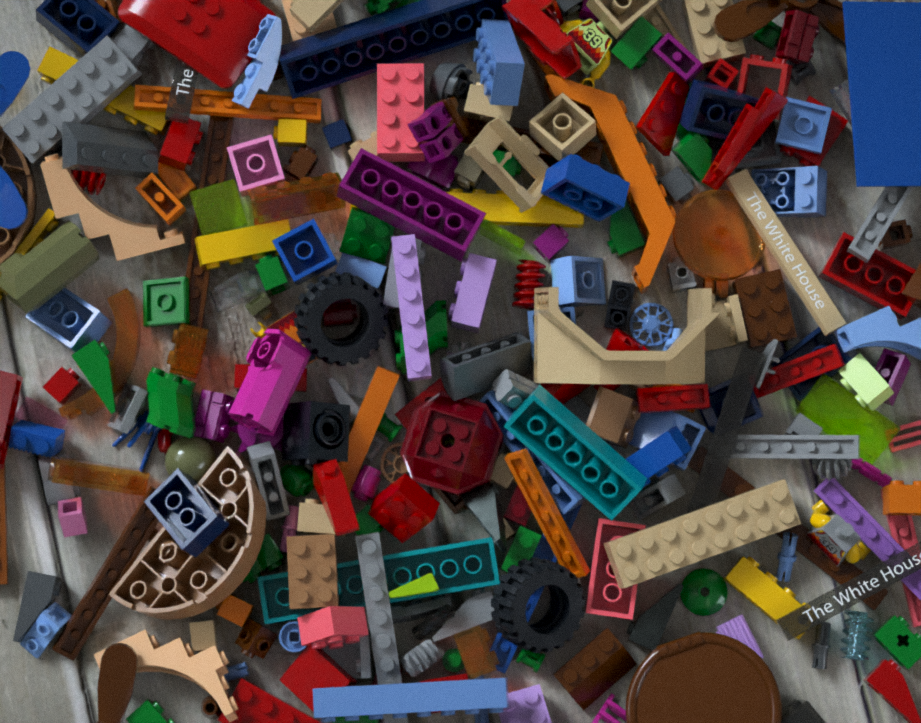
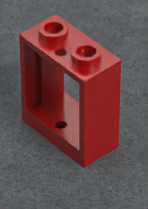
(777, 63)

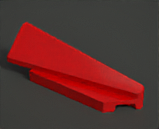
(743, 136)

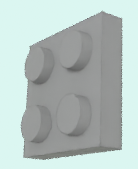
(128, 404)

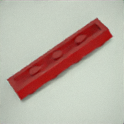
(800, 370)

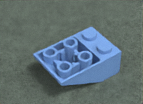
(794, 190)
(654, 424)

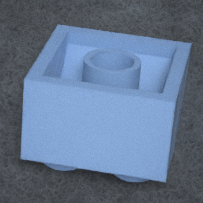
(579, 280)

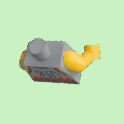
(835, 536)

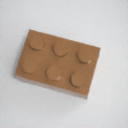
(312, 571)

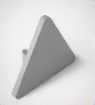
(768, 351)

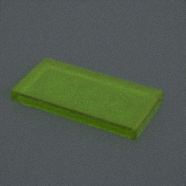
(841, 414)

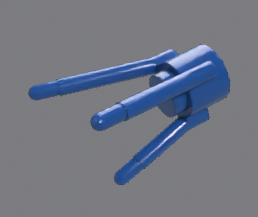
(145, 427)

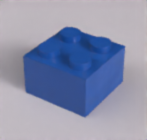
(305, 252)

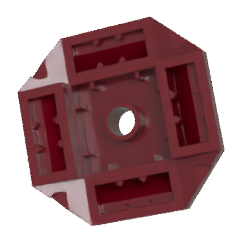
(471, 457)

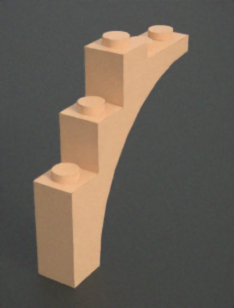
(178, 659)

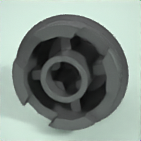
(450, 81)

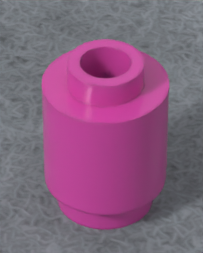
(366, 483)

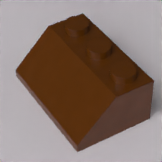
(595, 668)

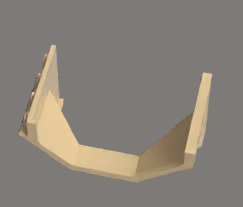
(572, 357)

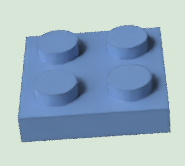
(803, 125)

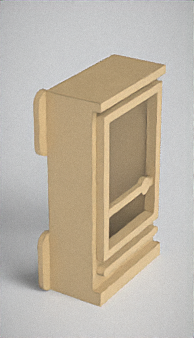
(521, 149)

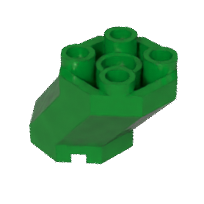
(436, 333)
(171, 402)

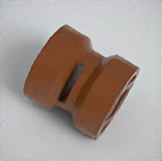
(721, 287)

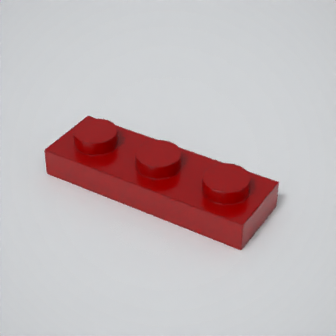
(673, 398)

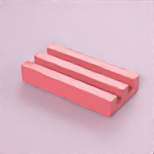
(906, 436)

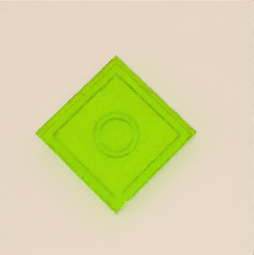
(218, 207)
(502, 237)

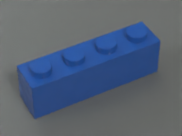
(660, 453)

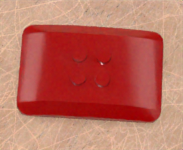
(200, 33)

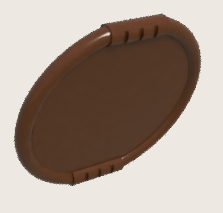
(703, 681)

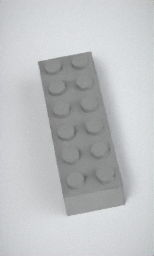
(72, 98)

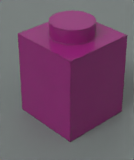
(551, 242)

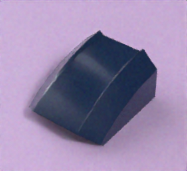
(717, 396)

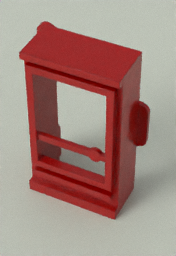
(543, 37)

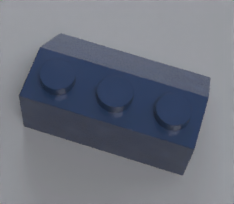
(77, 23)

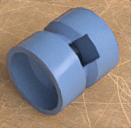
(290, 637)

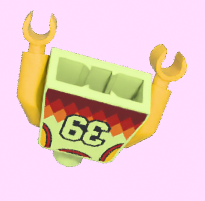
(592, 46)

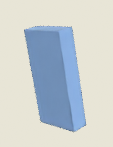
(365, 269)

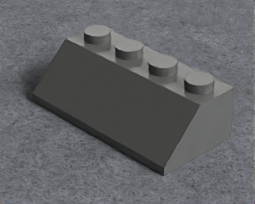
(108, 150)

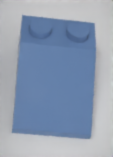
(70, 320)

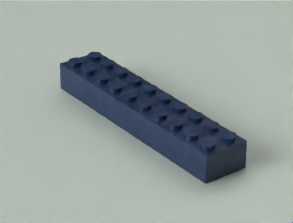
(383, 39)

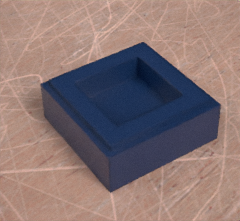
(336, 134)

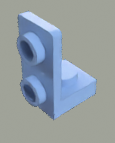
(45, 629)

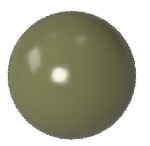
(191, 456)

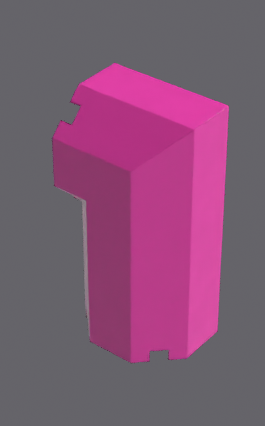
(270, 381)

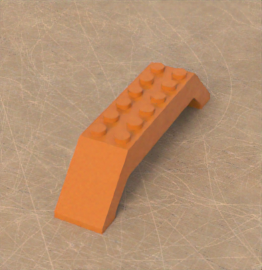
(629, 163)

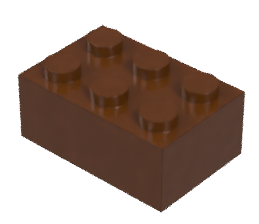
(765, 309)

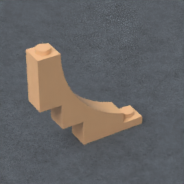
(127, 237)

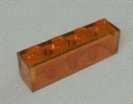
(295, 198)
(98, 475)

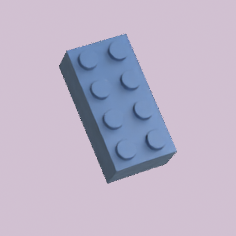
(499, 62)

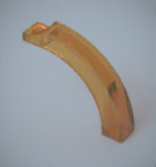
(124, 358)

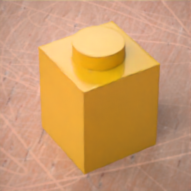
(291, 132)

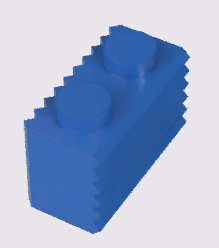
(36, 438)

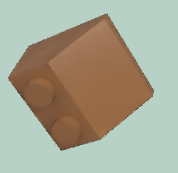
(613, 417)

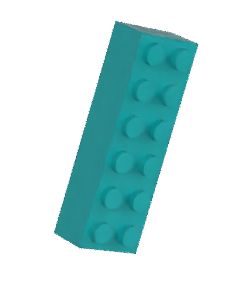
(575, 452)

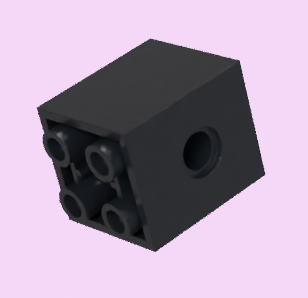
(315, 433)

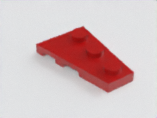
(663, 114)

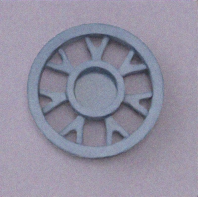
(651, 324)

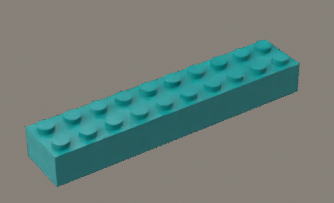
(453, 566)

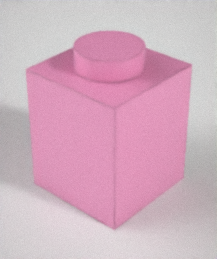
(72, 517)

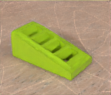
(422, 585)

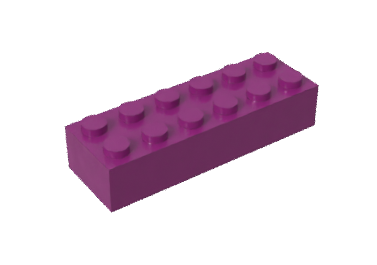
(410, 204)

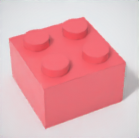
(333, 627)

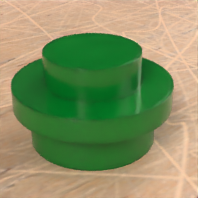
(452, 660)

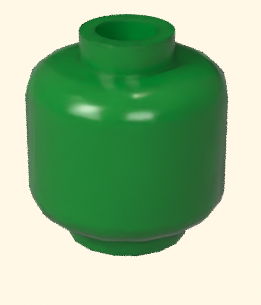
(297, 480)

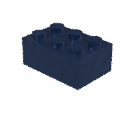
(186, 512)

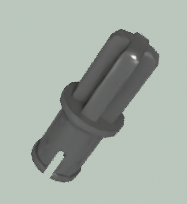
(821, 645)

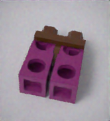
(440, 129)

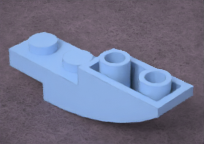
(265, 54)

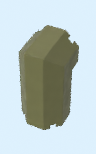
(47, 268)

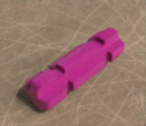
(871, 472)

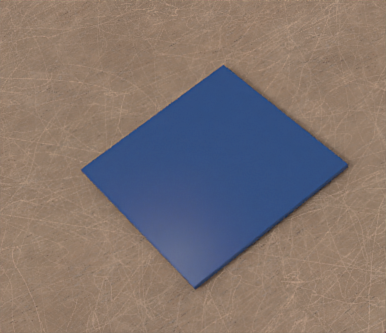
(885, 91)

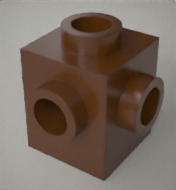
(255, 639)

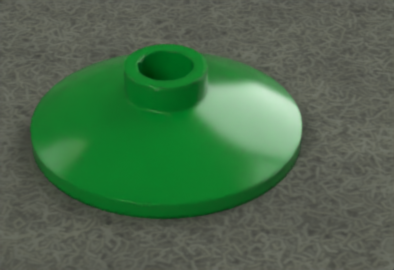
(691, 593)

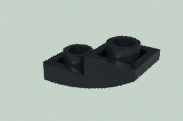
(619, 305)

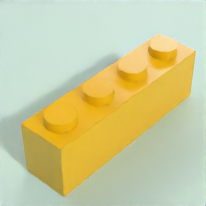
(239, 244)
(762, 589)

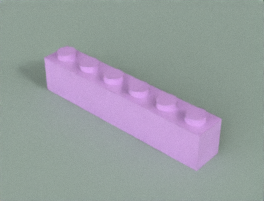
(411, 307)

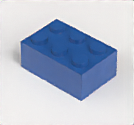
(585, 187)

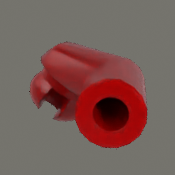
(164, 440)

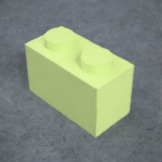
(866, 382)

